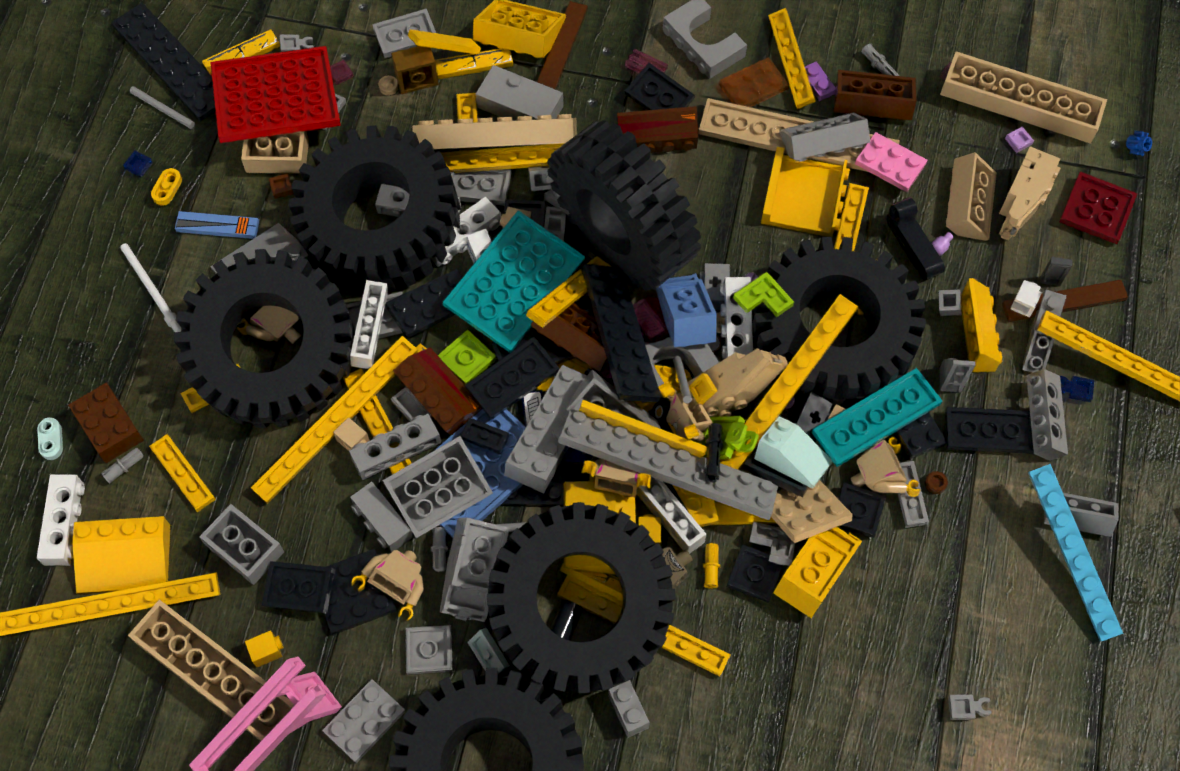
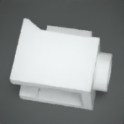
(1026, 298)

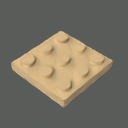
(809, 514)

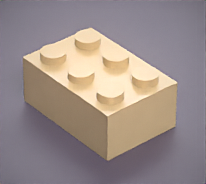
(275, 153)

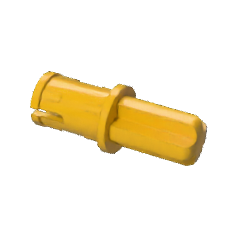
(711, 565)

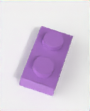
(819, 82)

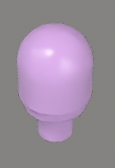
(942, 243)

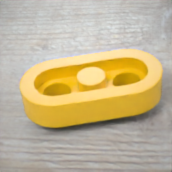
(166, 188)

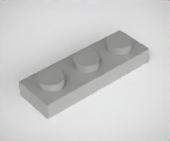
(912, 507)

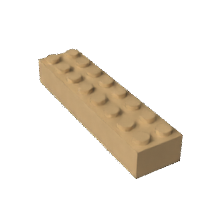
(1024, 97)
(498, 133)
(205, 666)

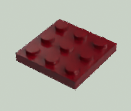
(1098, 207)

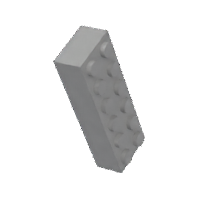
(538, 450)

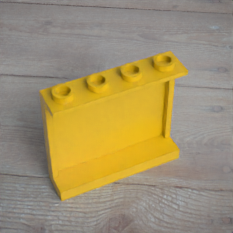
(805, 195)

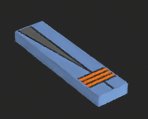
(217, 225)

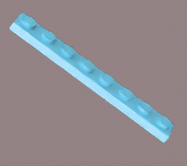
(1075, 553)

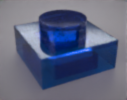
(138, 163)

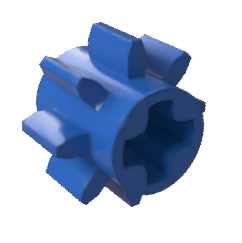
(1139, 143)

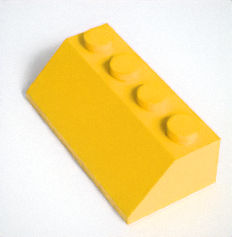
(980, 327)

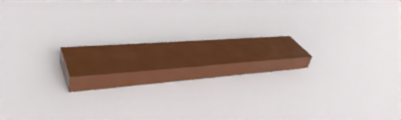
(563, 45)
(1078, 298)

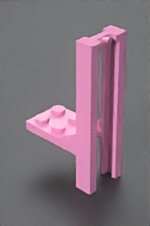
(310, 702)

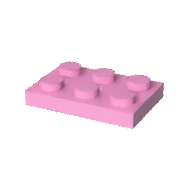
(891, 162)

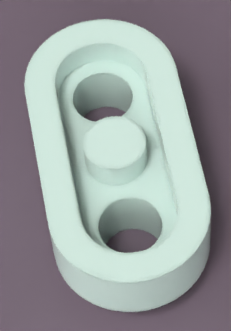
(50, 437)

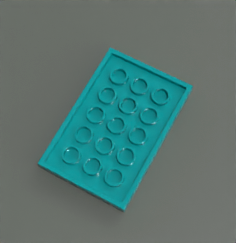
(511, 278)

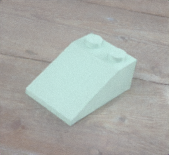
(792, 453)

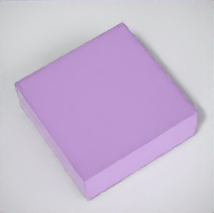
(1019, 139)

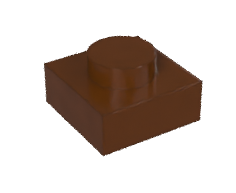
(281, 186)

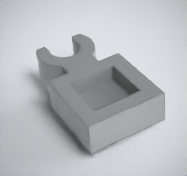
(292, 42)
(964, 707)

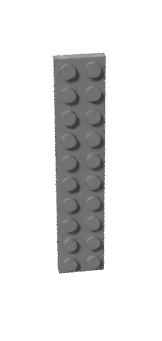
(668, 464)

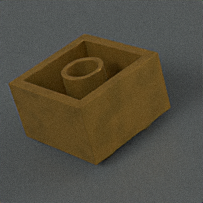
(415, 69)

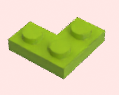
(764, 290)

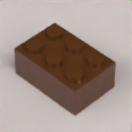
(106, 422)

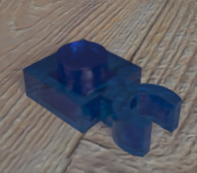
(1078, 388)

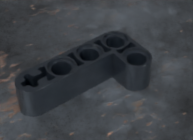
(913, 239)

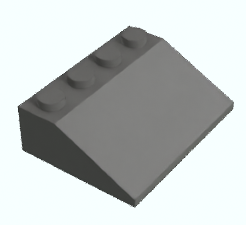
(272, 240)
(437, 486)

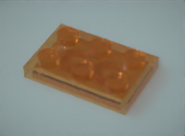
(754, 84)

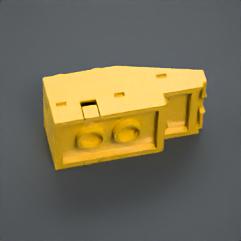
(816, 569)

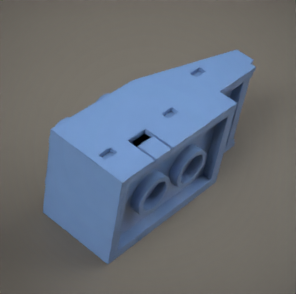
(687, 311)

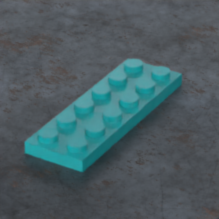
(876, 417)

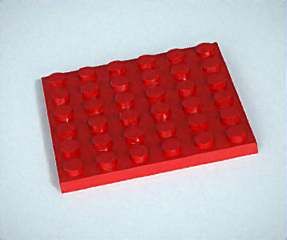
(274, 94)

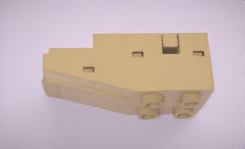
(1028, 190)
(741, 380)

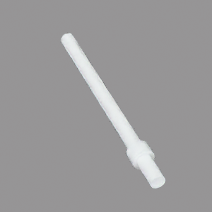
(170, 317)

